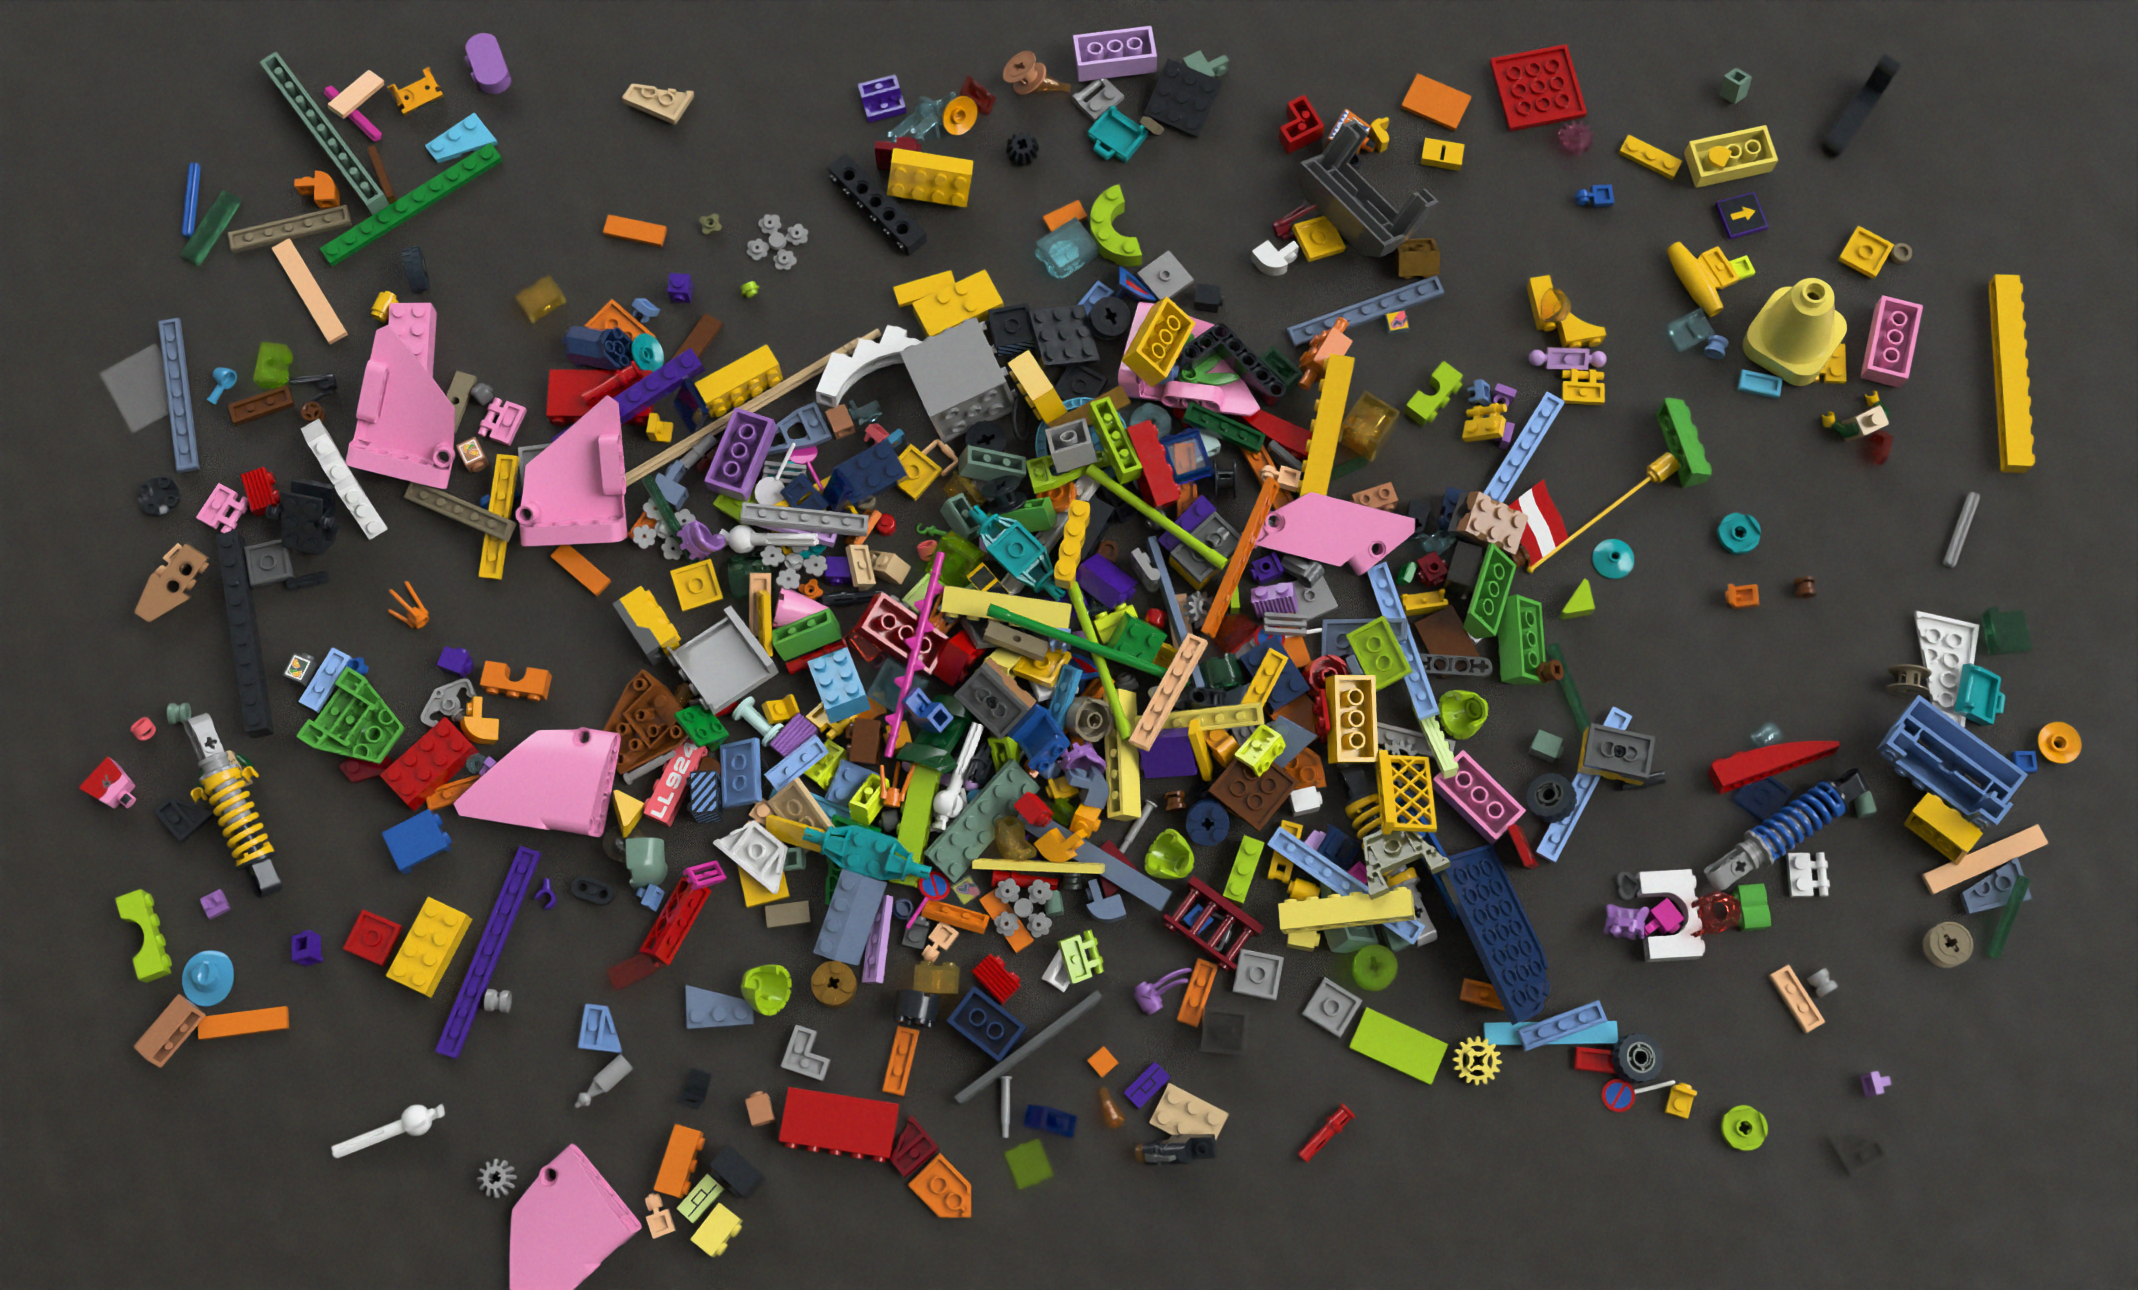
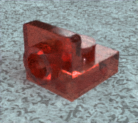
(1884, 443)

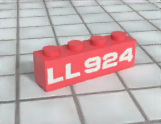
(673, 787)

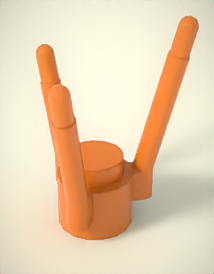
(416, 616)
(937, 621)
(892, 796)

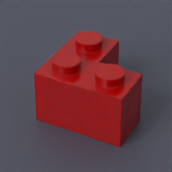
(1303, 126)
(956, 659)

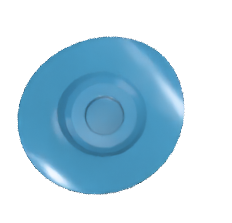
(208, 978)

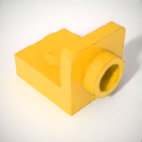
(1379, 134)
(659, 430)
(780, 710)
(1060, 788)
(1680, 1100)

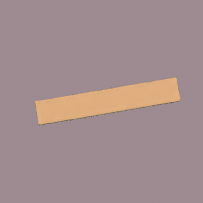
(309, 291)
(1168, 692)
(1985, 859)

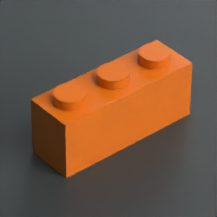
(679, 1161)

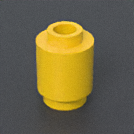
(381, 306)
(1301, 889)

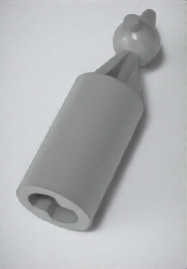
(605, 1079)

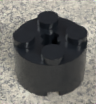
(915, 1007)

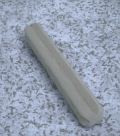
(1961, 529)

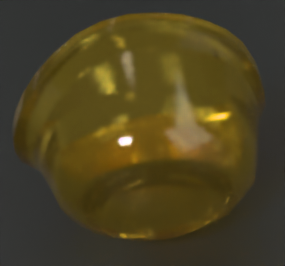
(1554, 306)

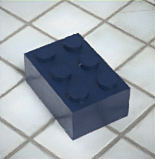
(873, 472)
(1290, 682)
(986, 1025)

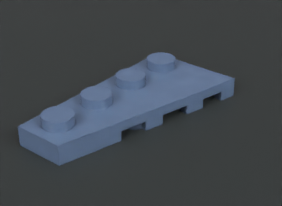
(1335, 631)

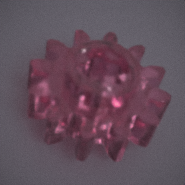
(1576, 137)

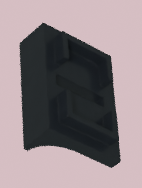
(1123, 511)

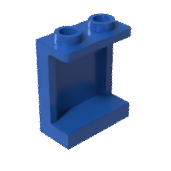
(1039, 738)
(417, 840)

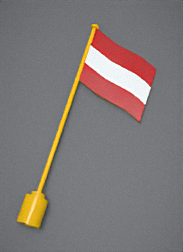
(1545, 528)

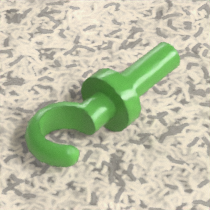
(932, 530)

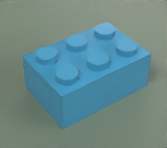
(839, 685)

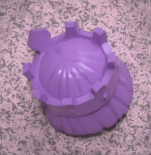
(699, 540)
(1082, 758)
(1625, 921)

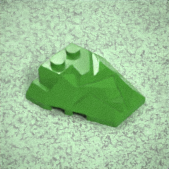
(354, 722)

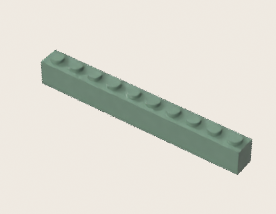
(324, 133)

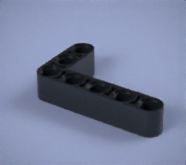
(1861, 105)
(1236, 360)

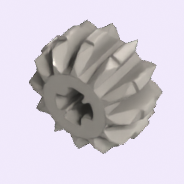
(496, 1169)

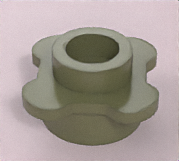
(710, 229)

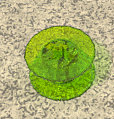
(1381, 957)

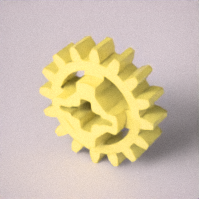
(1483, 1068)

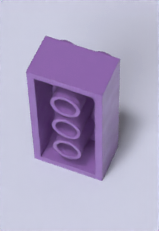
(740, 454)

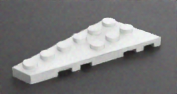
(1944, 650)

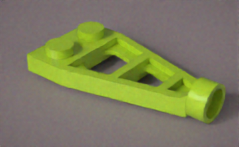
(1043, 480)

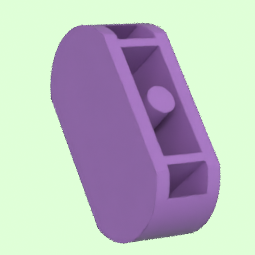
(488, 63)

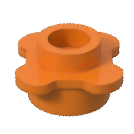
(812, 584)

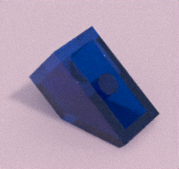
(1050, 1120)

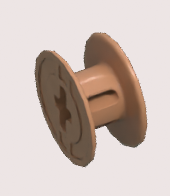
(1024, 72)

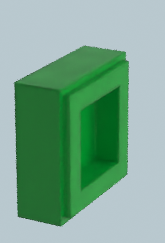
(1406, 573)

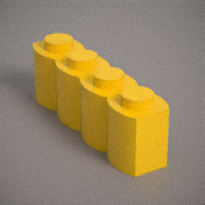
(1071, 545)

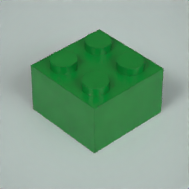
(1136, 638)

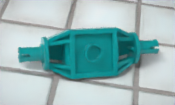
(1017, 551)
(867, 852)

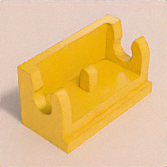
(1423, 602)

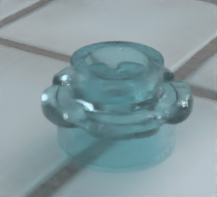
(470, 763)

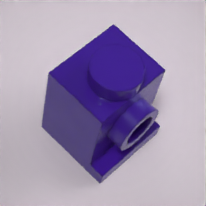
(1264, 576)
(306, 948)

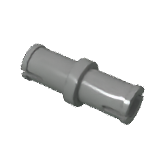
(699, 450)

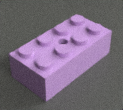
(1115, 53)

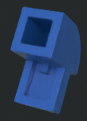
(926, 714)

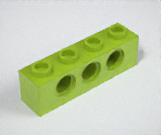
(1114, 440)

